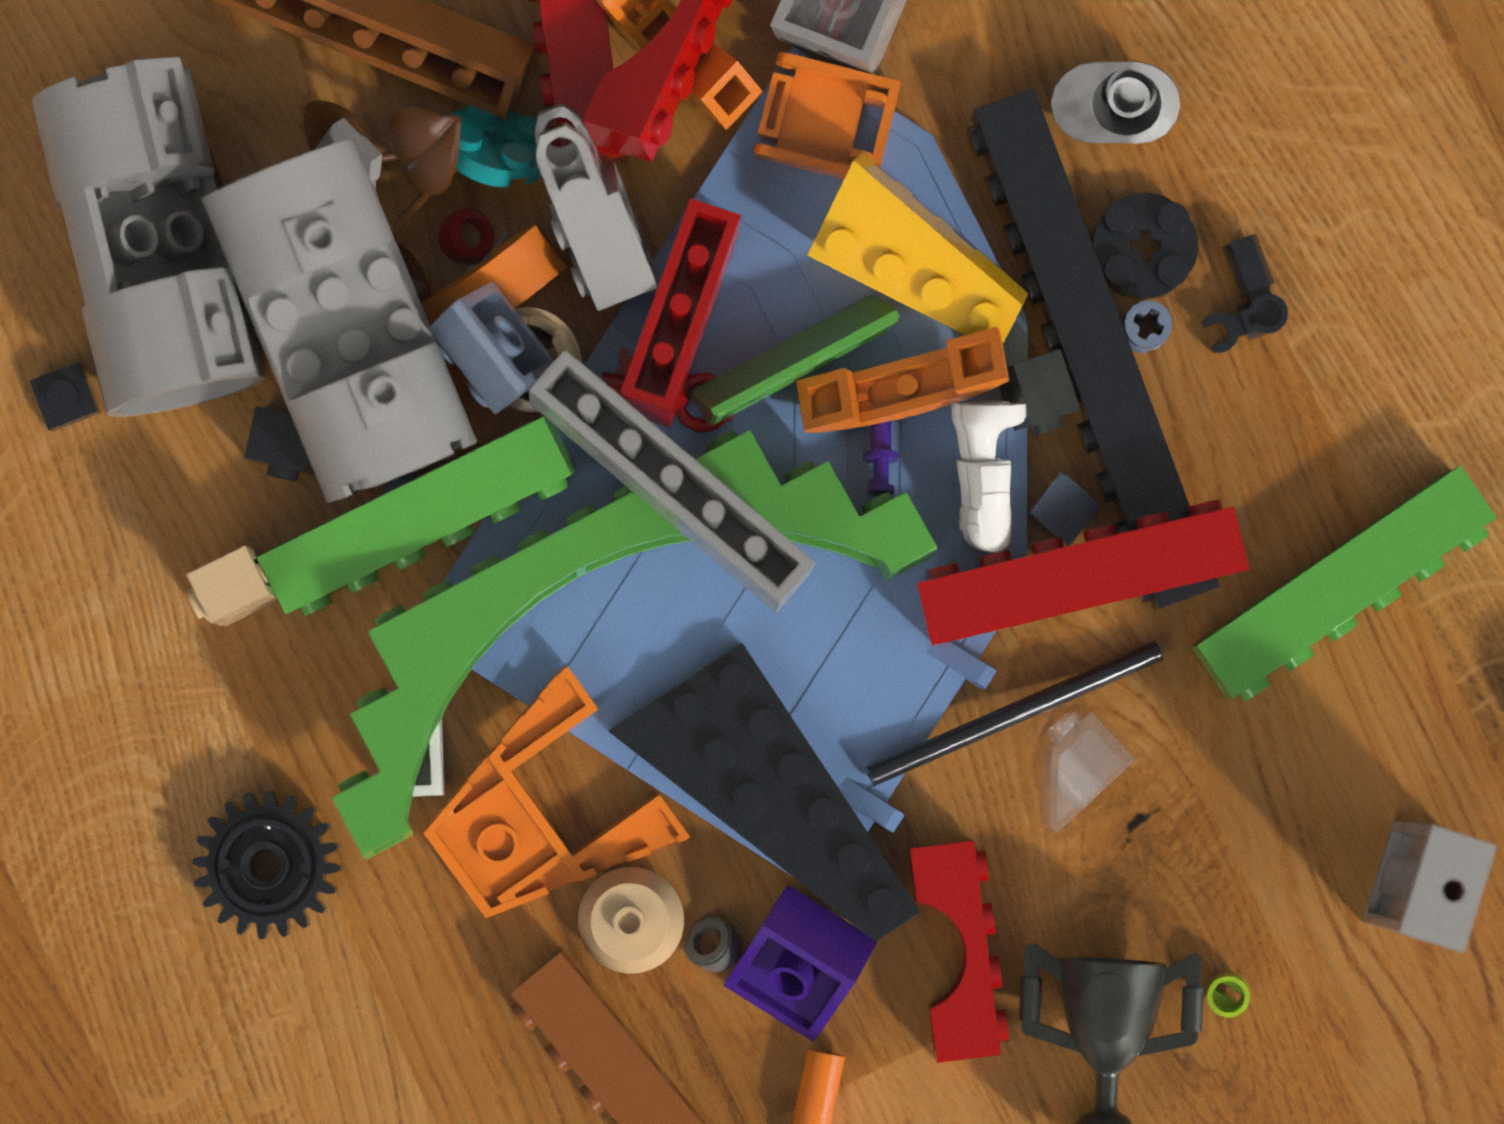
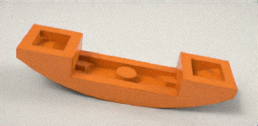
(516, 267)
(905, 386)

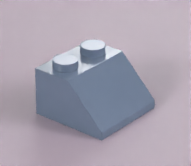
(491, 347)

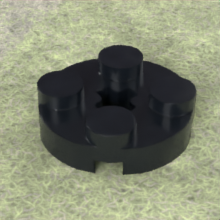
(1167, 224)

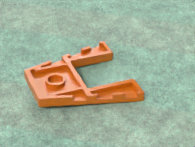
(502, 840)

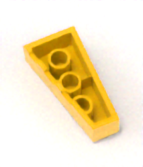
(911, 255)

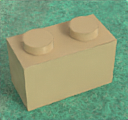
(230, 588)

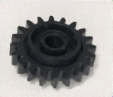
(233, 869)

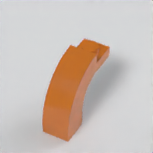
(720, 82)

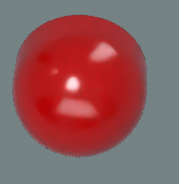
(451, 240)

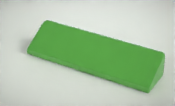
(794, 358)

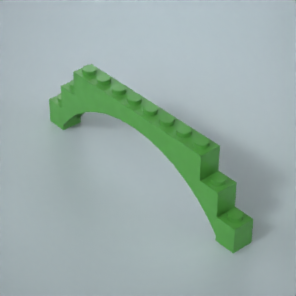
(444, 637)

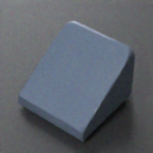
(1064, 509)

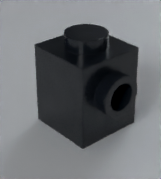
(277, 444)

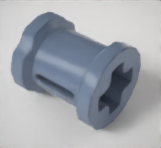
(1162, 324)

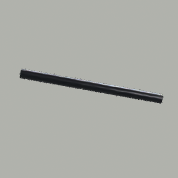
(1014, 713)

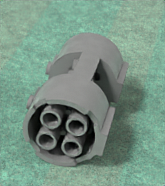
(154, 281)
(339, 319)

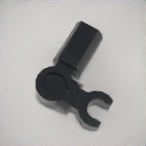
(1265, 311)

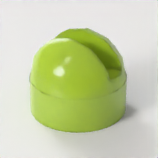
(1221, 1001)

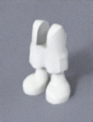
(982, 476)

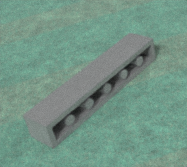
(670, 481)

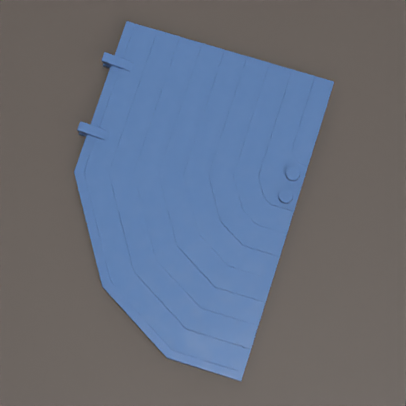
(847, 645)

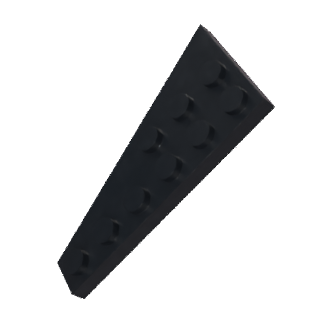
(750, 766)

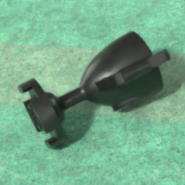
(1110, 1014)

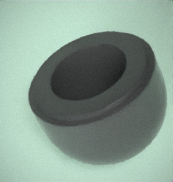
(725, 954)

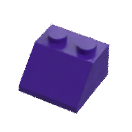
(800, 963)

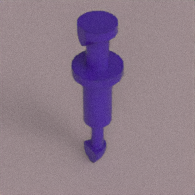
(880, 456)

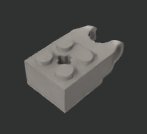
(592, 214)

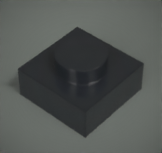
(65, 396)

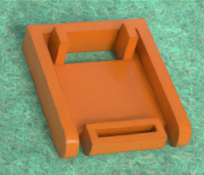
(819, 115)

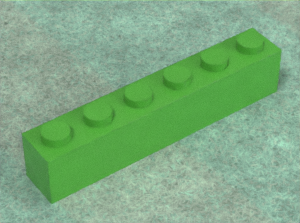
(417, 514)
(1344, 583)

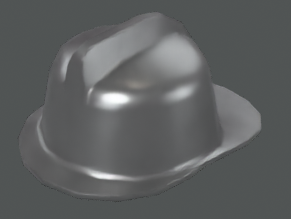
(1115, 102)

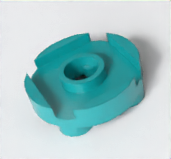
(491, 164)

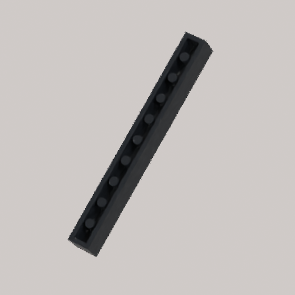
(1080, 318)

